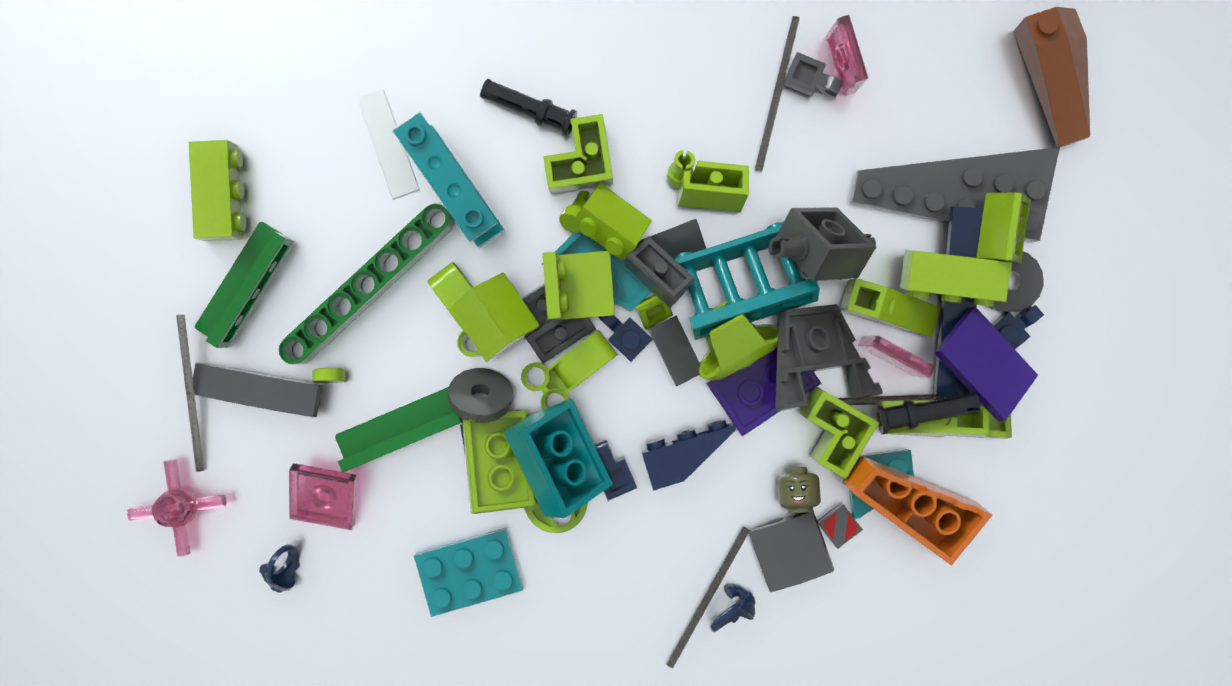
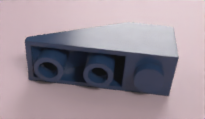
(678, 459)

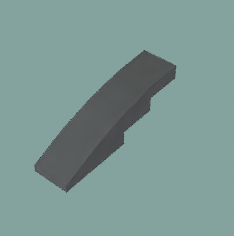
(256, 389)

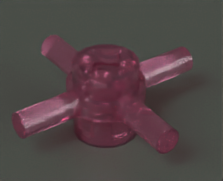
(188, 507)

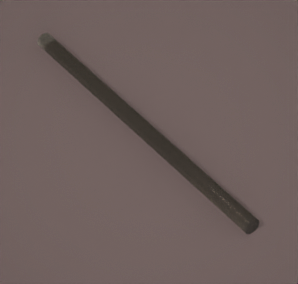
(777, 93)
(189, 387)
(878, 399)
(708, 597)

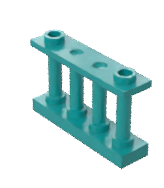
(448, 180)
(765, 303)

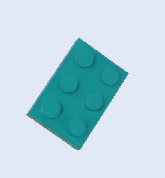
(468, 572)

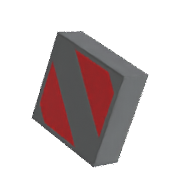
(839, 525)

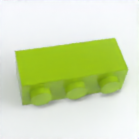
(216, 190)
(955, 277)

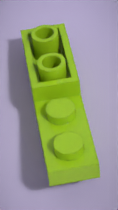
(972, 425)

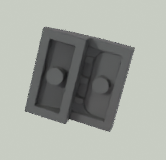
(556, 335)
(791, 551)

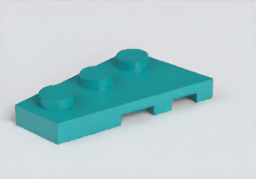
(627, 288)

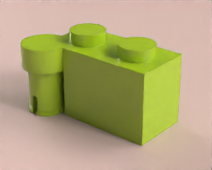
(710, 185)
(606, 220)

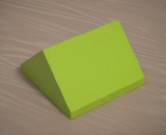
(1003, 227)
(494, 316)

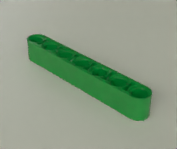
(352, 289)

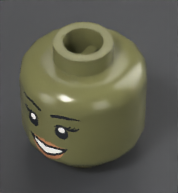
(799, 490)

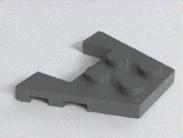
(817, 341)

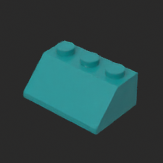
(558, 459)

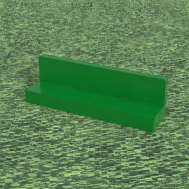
(243, 285)
(396, 429)

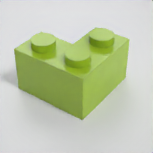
(585, 165)
(845, 431)

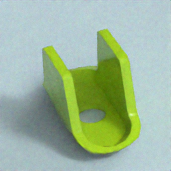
(736, 346)

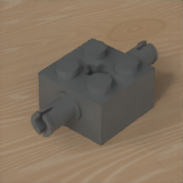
(823, 244)

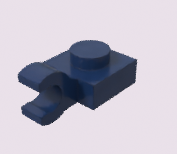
(1014, 327)
(627, 336)
(617, 471)

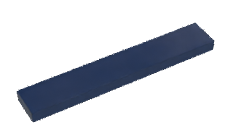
(961, 241)

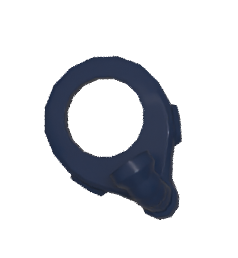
(283, 578)
(744, 607)

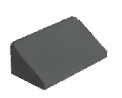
(680, 239)
(659, 271)
(675, 350)

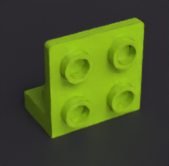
(578, 285)

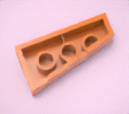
(923, 510)

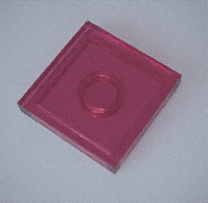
(846, 55)
(896, 356)
(322, 496)

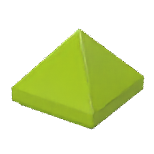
(653, 311)

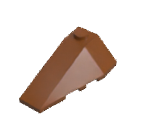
(1058, 66)

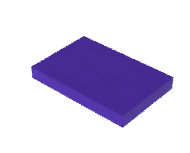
(986, 364)
(751, 392)

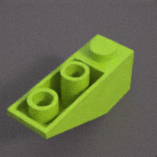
(889, 307)

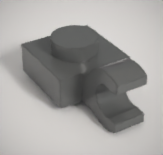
(807, 75)

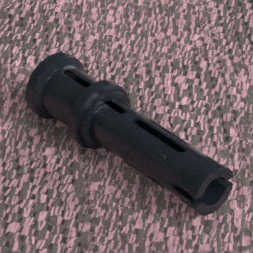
(542, 111)
(911, 413)

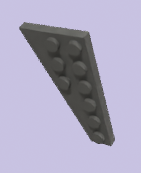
(934, 187)

